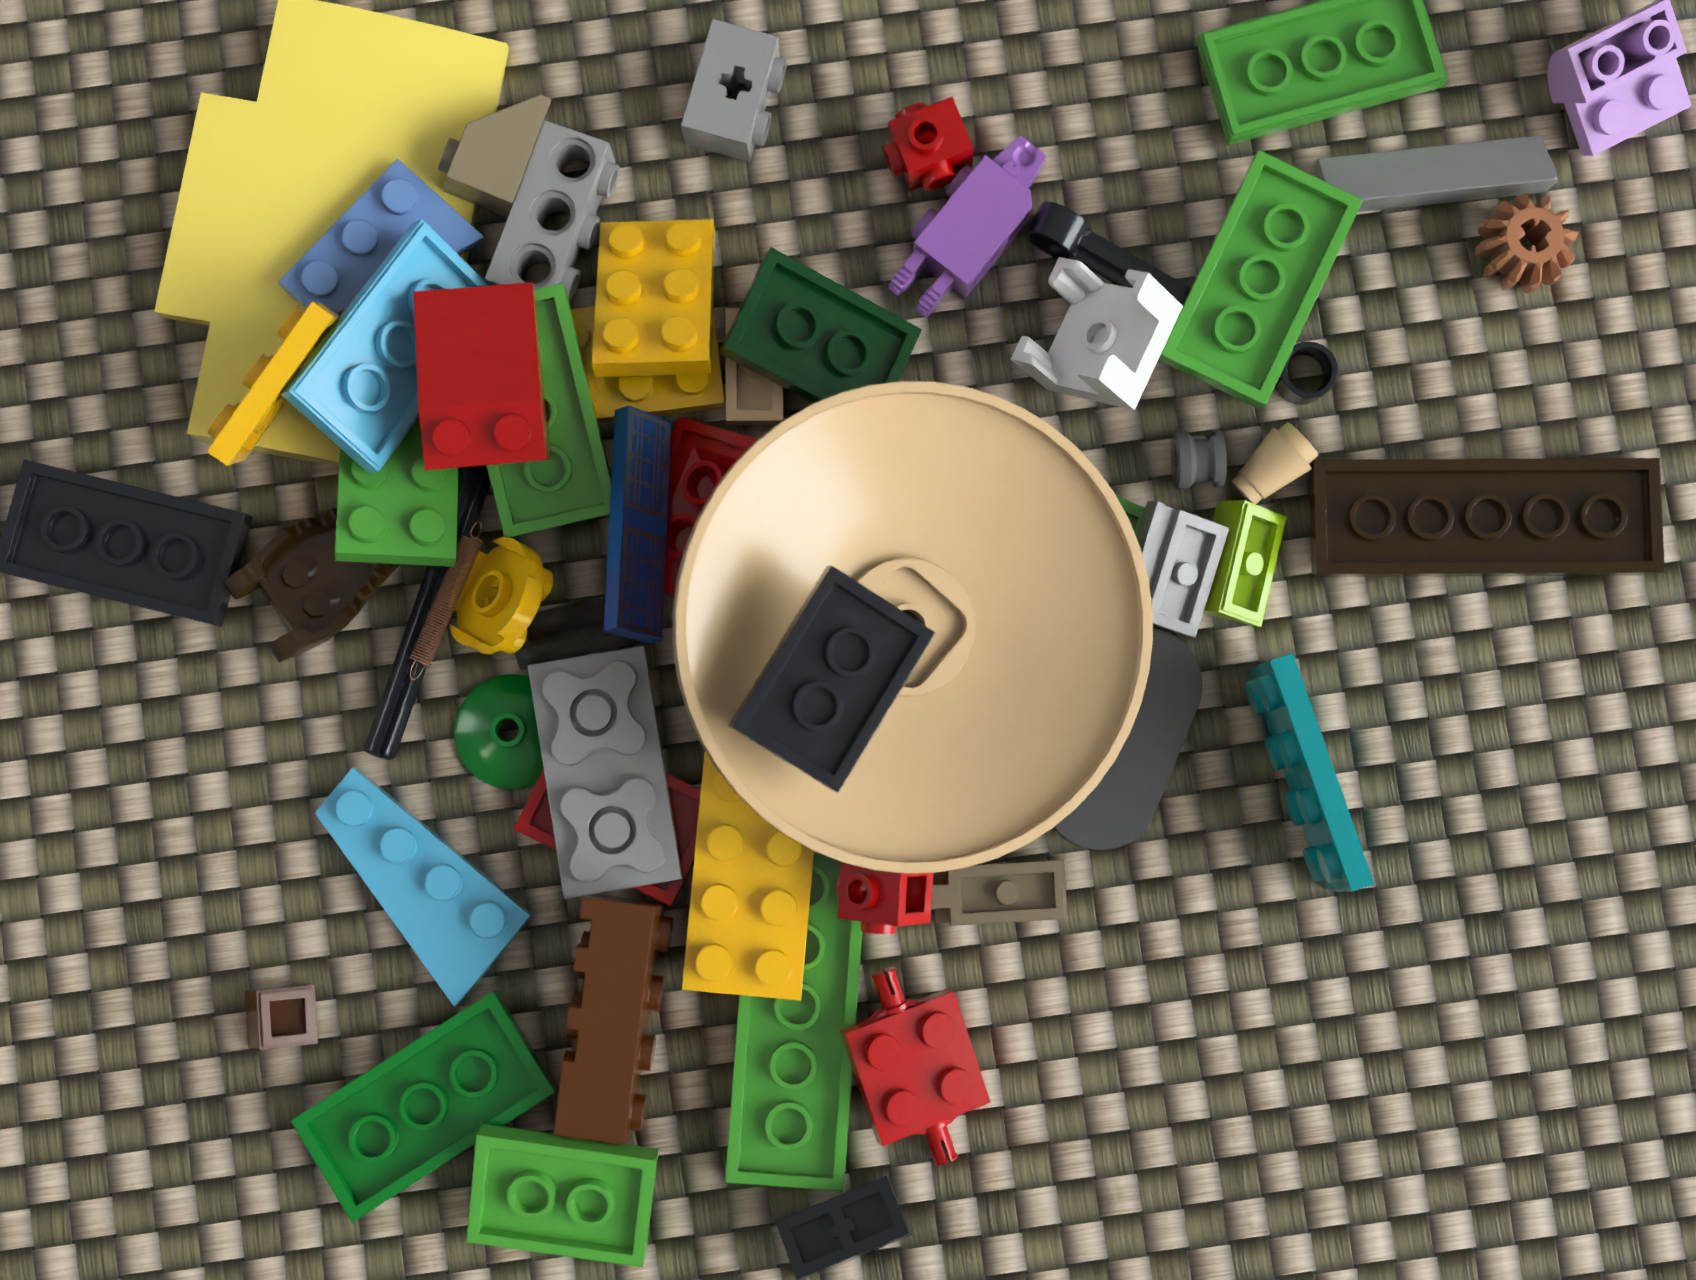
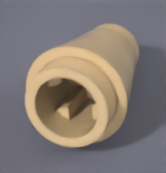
(1275, 463)

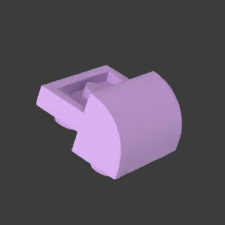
(1621, 78)

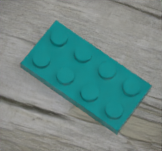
(1314, 791)

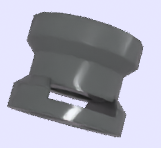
(1198, 459)

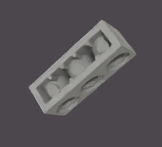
(548, 191)

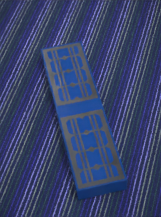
(637, 526)

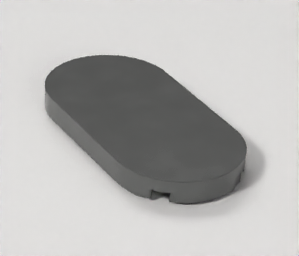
(1135, 782)

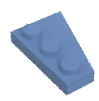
(367, 232)

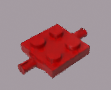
(915, 1066)

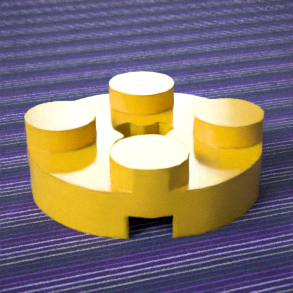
(521, 585)

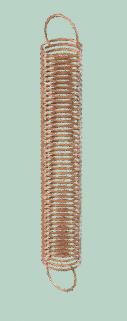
(451, 611)

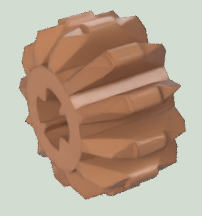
(1541, 228)

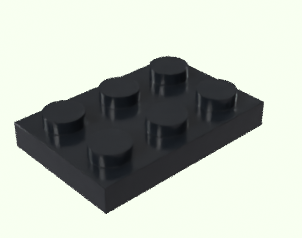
(832, 678)

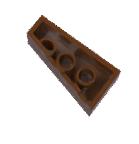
(611, 1018)

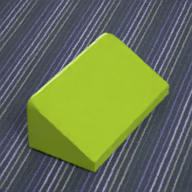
(1246, 561)

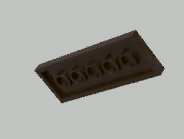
(1486, 517)

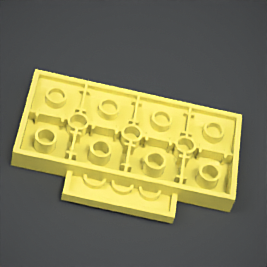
(273, 175)

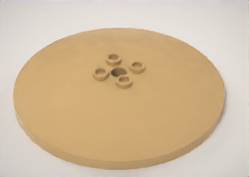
(996, 547)

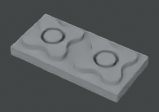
(605, 772)

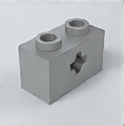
(733, 59)

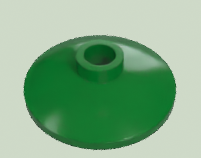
(477, 737)

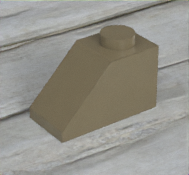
(494, 155)

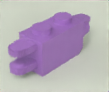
(973, 226)

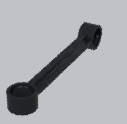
(1067, 235)

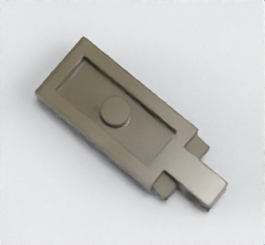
(1000, 893)

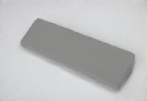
(1442, 173)

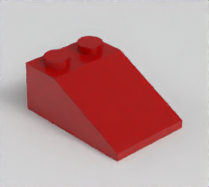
(479, 376)

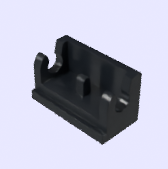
(843, 1228)

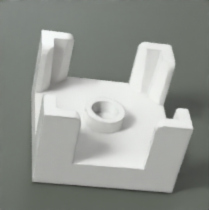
(1106, 336)

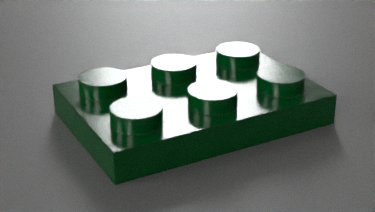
(815, 333)

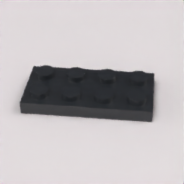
(122, 542)

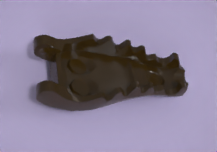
(307, 585)

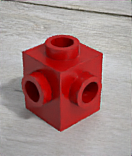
(928, 145)
(883, 898)

